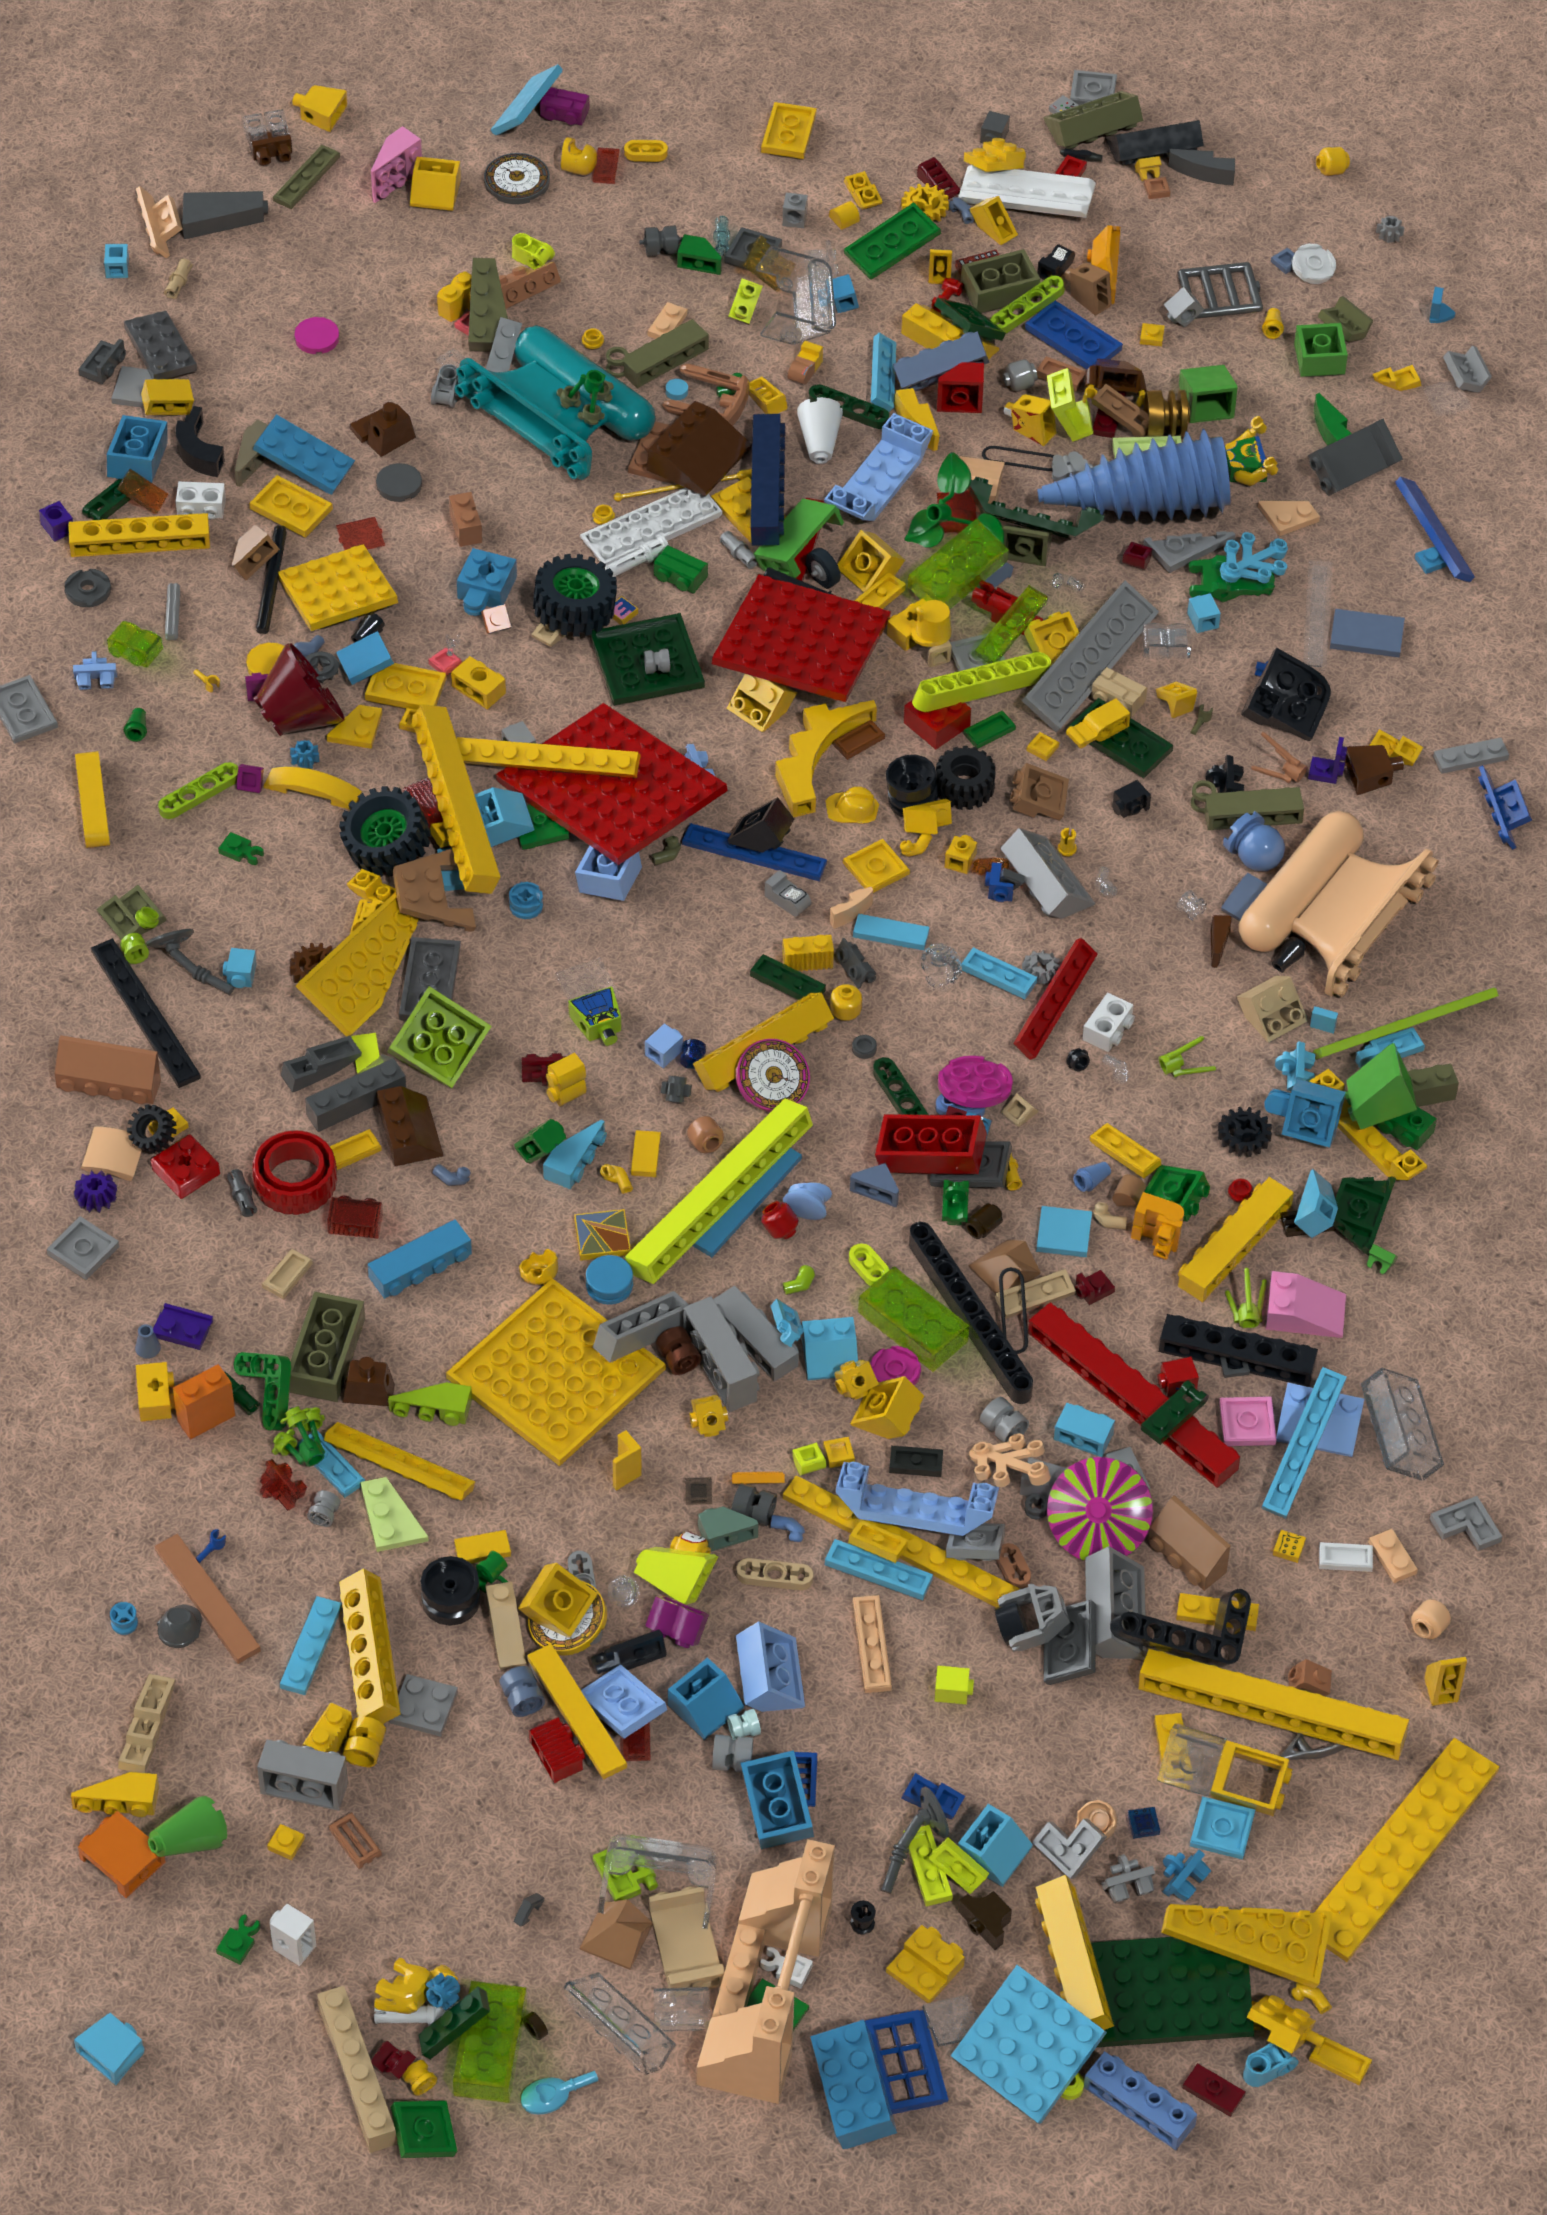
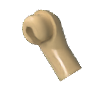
(1106, 1219)

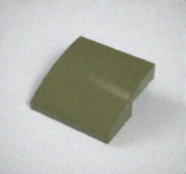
(121, 912)

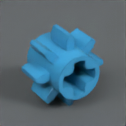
(304, 754)
(443, 1991)

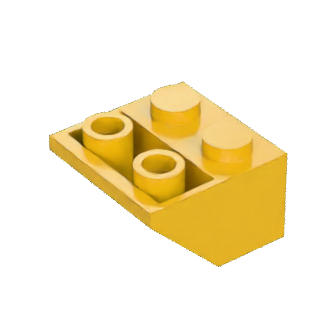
(435, 183)
(760, 701)

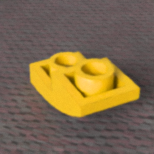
(862, 190)
(370, 887)

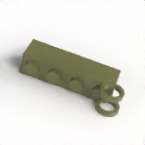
(660, 354)
(1223, 809)

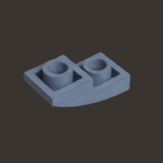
(1243, 896)

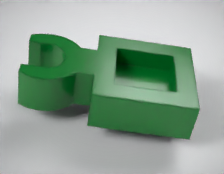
(238, 847)
(238, 1942)

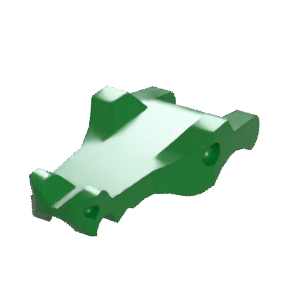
(1220, 589)

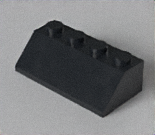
(1155, 141)

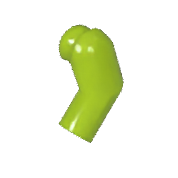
(802, 1281)

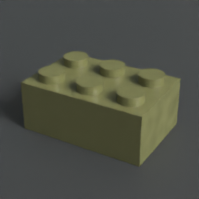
(999, 280)

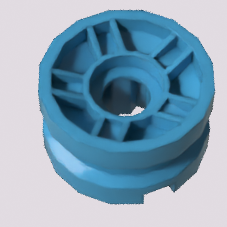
(534, 900)

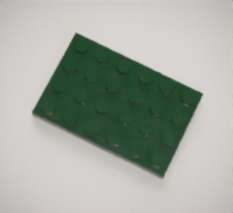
(1172, 1992)

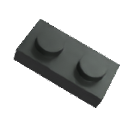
(916, 1461)

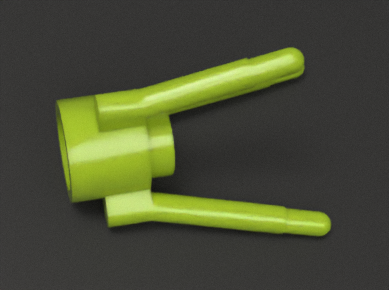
(1173, 1061)
(1248, 1314)

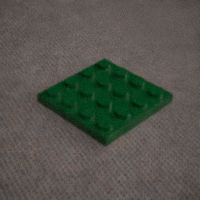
(622, 659)

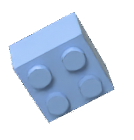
(605, 878)

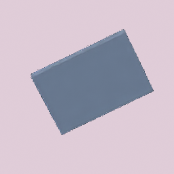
(1367, 633)

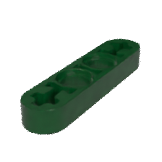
(850, 405)
(897, 1097)

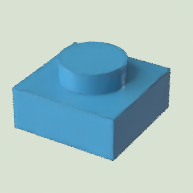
(1430, 560)

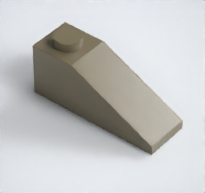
(248, 459)

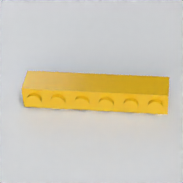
(789, 1025)
(1235, 1239)
(1072, 1950)

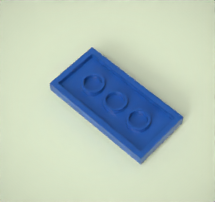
(1072, 335)

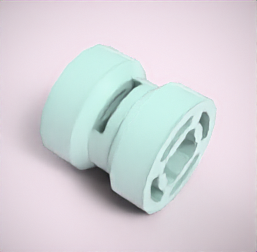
(744, 1724)

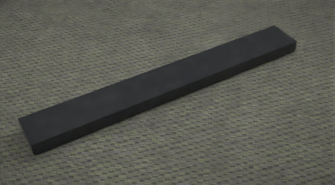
(145, 1013)

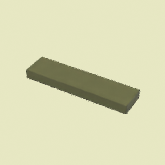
(306, 176)

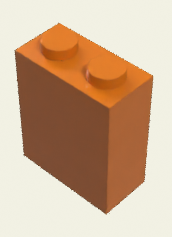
(204, 1401)

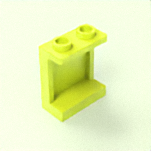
(1072, 415)

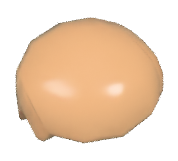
(1100, 1814)

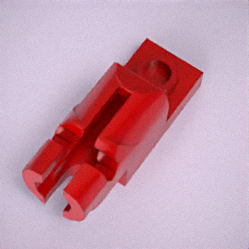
(994, 601)

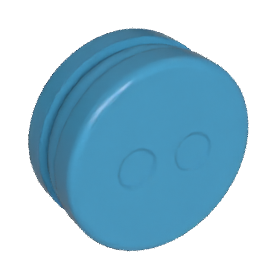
(609, 1279)

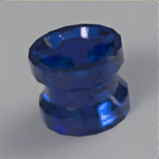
(692, 1051)

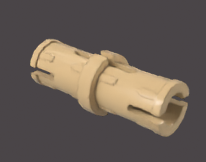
(178, 278)

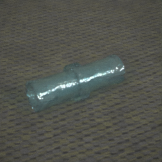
(721, 235)

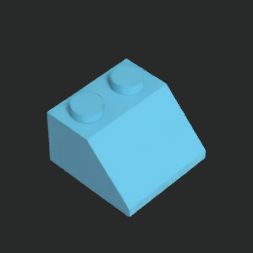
(828, 1346)

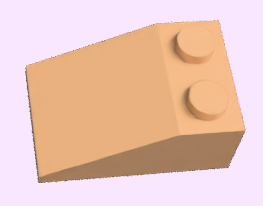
(988, 470)

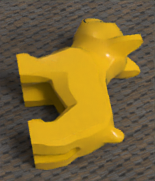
(409, 1990)

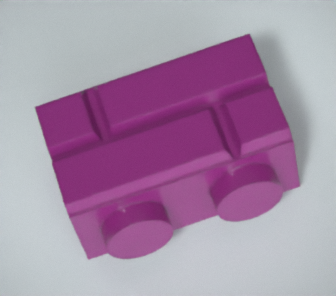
(565, 106)

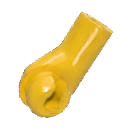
(911, 849)
(1315, 1995)

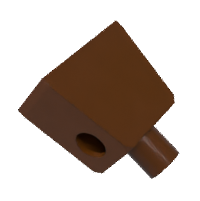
(390, 429)
(1371, 767)
(368, 1383)

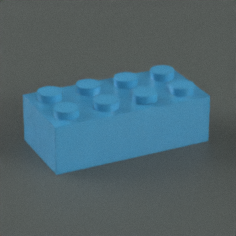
(853, 2084)

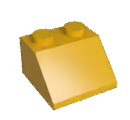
(869, 560)
(888, 1408)
(557, 1600)

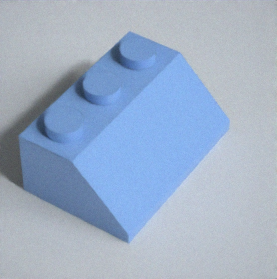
(1340, 1430)
(769, 1669)

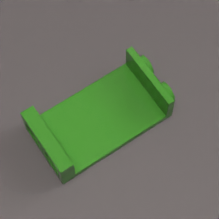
(799, 529)

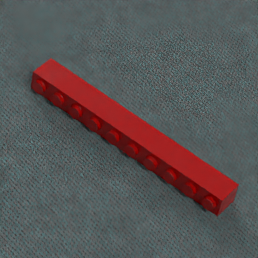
(1130, 1391)

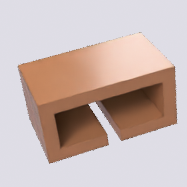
(465, 519)

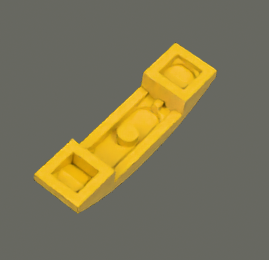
(312, 783)

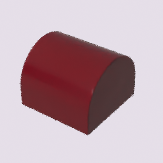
(1137, 555)

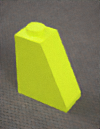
(676, 1571)

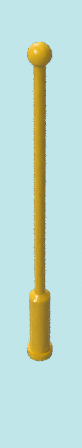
(618, 496)

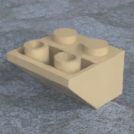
(1273, 1007)

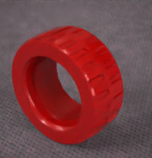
(298, 1196)

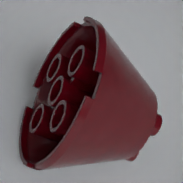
(295, 697)

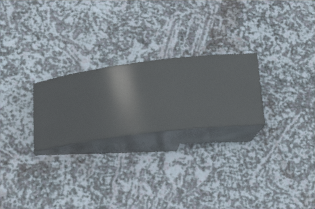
(1203, 166)
(319, 1063)

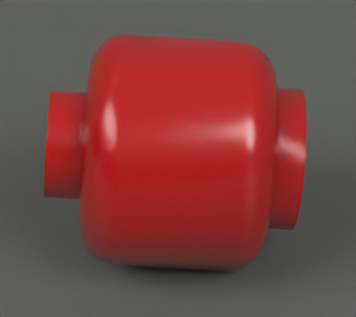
(779, 1220)

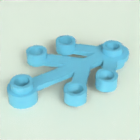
(1233, 571)

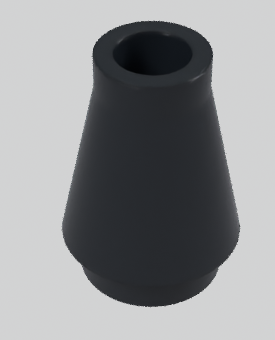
(369, 625)
(1290, 952)

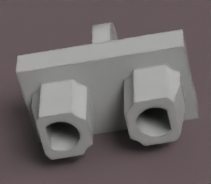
(1117, 1885)

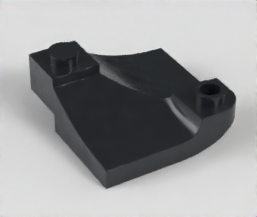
(1288, 696)

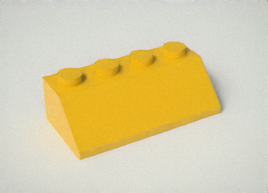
(931, 328)

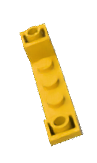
(1371, 1141)

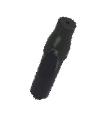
(1082, 154)

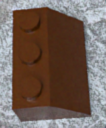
(408, 1125)

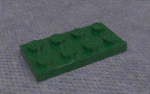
(1132, 747)

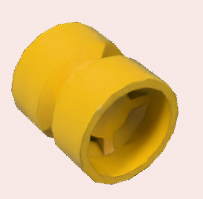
(364, 1742)

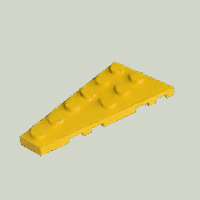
(1264, 1938)

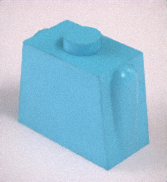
(110, 2047)

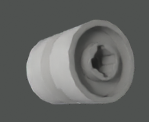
(1002, 1419)
(731, 1752)

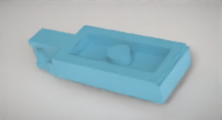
(1406, 1041)
(787, 1322)

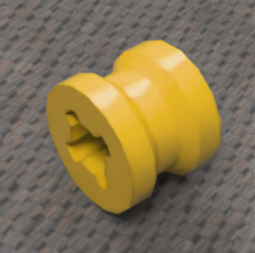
(419, 2077)

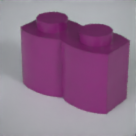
(677, 1621)

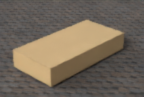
(287, 1273)

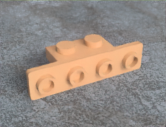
(161, 220)

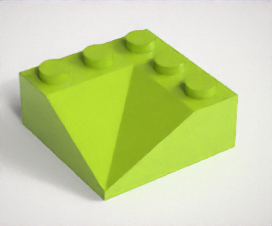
(439, 1038)

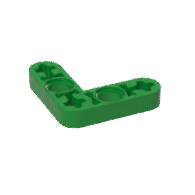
(274, 1379)

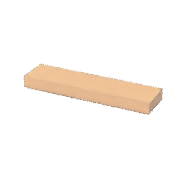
(872, 1644)

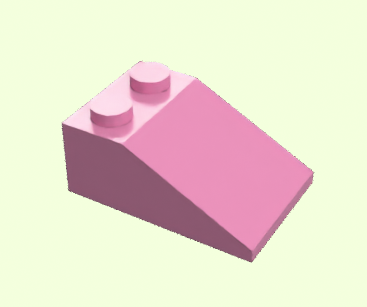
(1304, 1306)

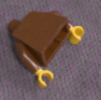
(1116, 374)

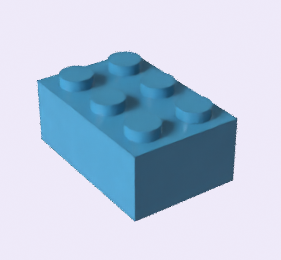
(137, 446)
(777, 1799)

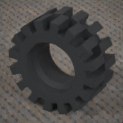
(163, 1133)

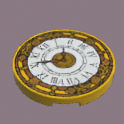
(584, 1634)

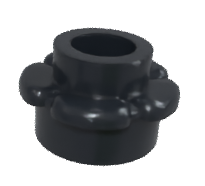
(1078, 1059)

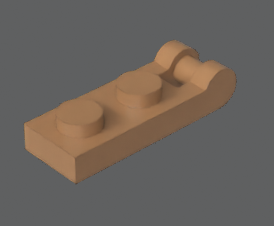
(1122, 410)

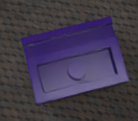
(182, 1326)

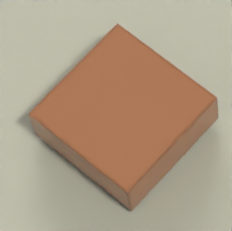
(1157, 188)

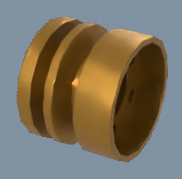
(1167, 413)

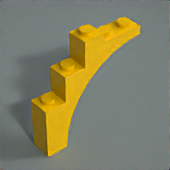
(808, 746)

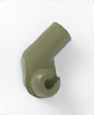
(669, 853)

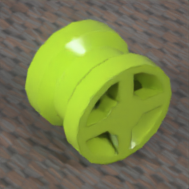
(134, 948)

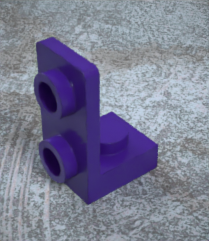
(1327, 769)

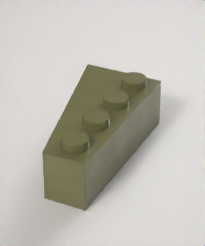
(485, 304)

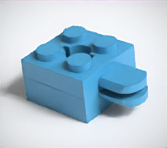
(484, 583)
(1302, 1116)

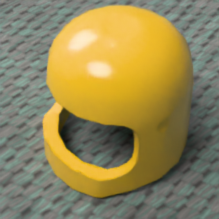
(577, 160)

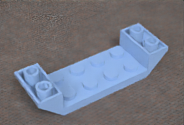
(883, 470)
(912, 1508)

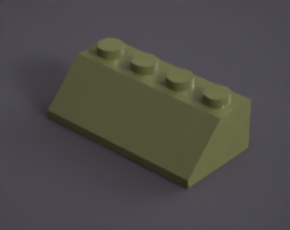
(1094, 119)

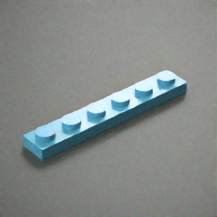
(1304, 1442)

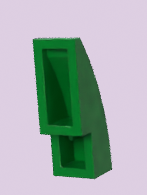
(1329, 420)

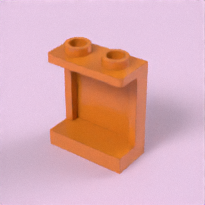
(120, 1853)

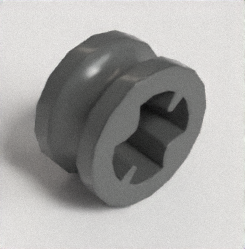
(1035, 1513)

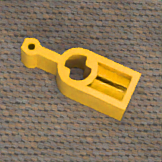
(1100, 724)

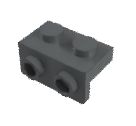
(103, 361)

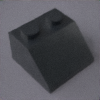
(763, 827)

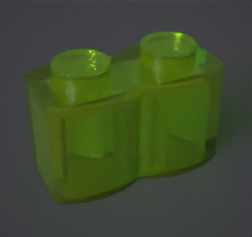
(134, 644)

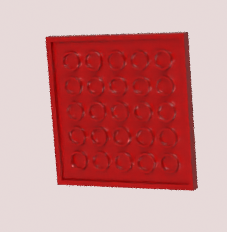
(801, 638)

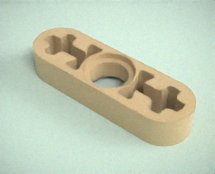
(767, 1566)

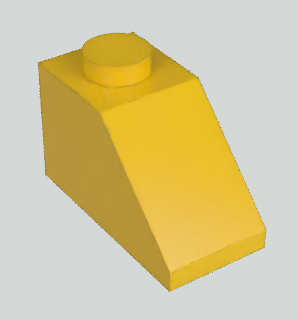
(994, 220)
(939, 266)

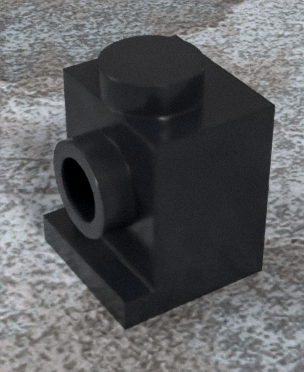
(1131, 799)

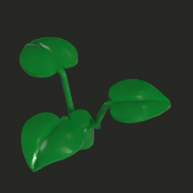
(925, 526)

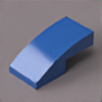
(947, 1797)

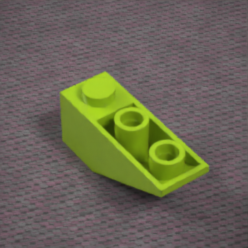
(449, 1398)

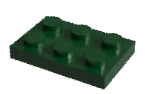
(969, 319)

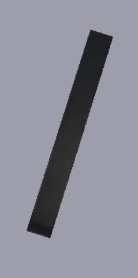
(950, 1280)

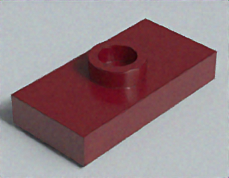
(1214, 2090)

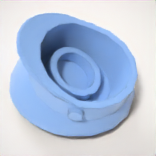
(808, 1200)

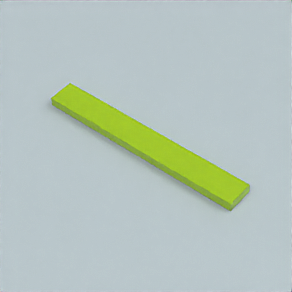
(1405, 1023)

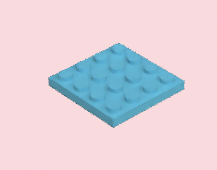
(1028, 2044)

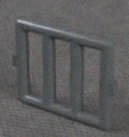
(1225, 270)

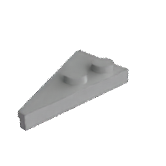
(1180, 550)

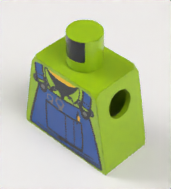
(597, 1015)

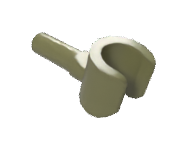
(1203, 716)

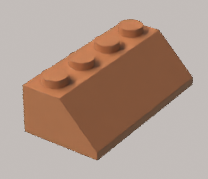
(107, 1070)

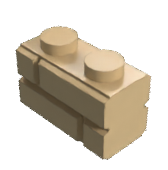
(1114, 685)

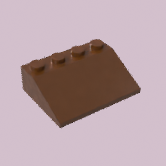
(697, 449)

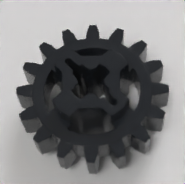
(1246, 1130)

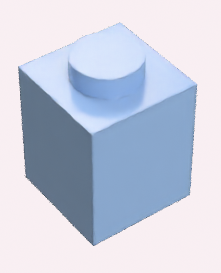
(664, 1045)

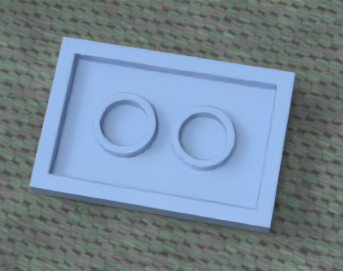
(623, 1701)

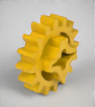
(928, 199)

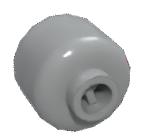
(1020, 375)

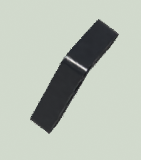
(1188, 1637)

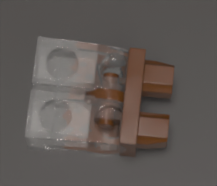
(269, 138)

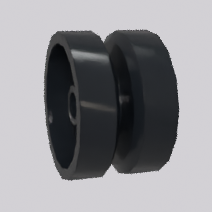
(450, 1590)

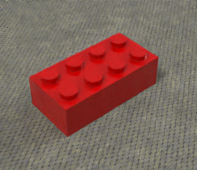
(931, 1143)

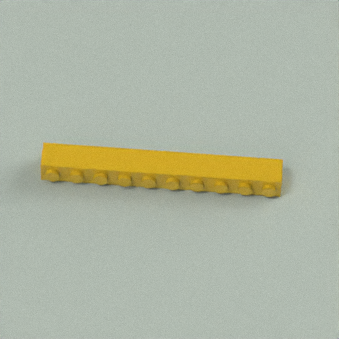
(456, 799)
(1273, 1704)

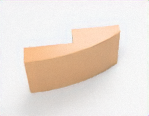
(846, 912)

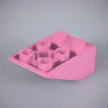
(394, 163)

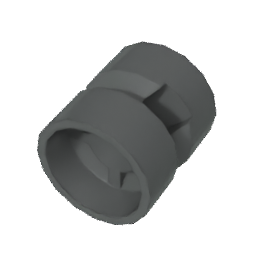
(747, 1497)

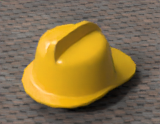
(852, 806)

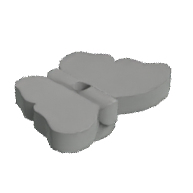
(1067, 464)

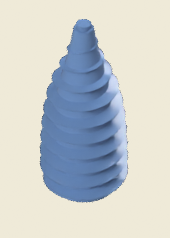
(1150, 480)

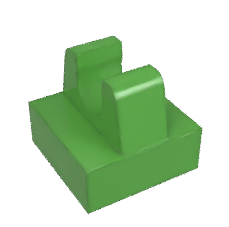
(1383, 1256)

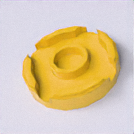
(263, 657)

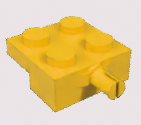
(1288, 2026)

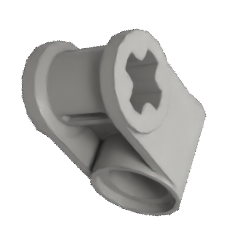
(444, 388)

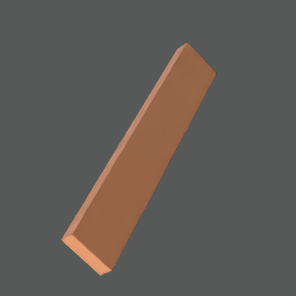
(207, 1598)

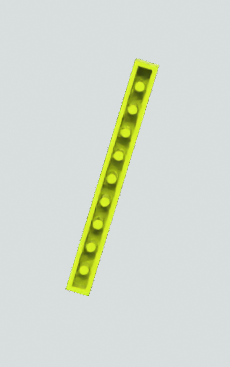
(719, 1191)

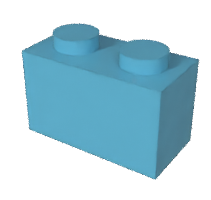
(1084, 1429)

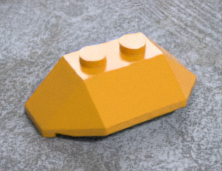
(1105, 254)

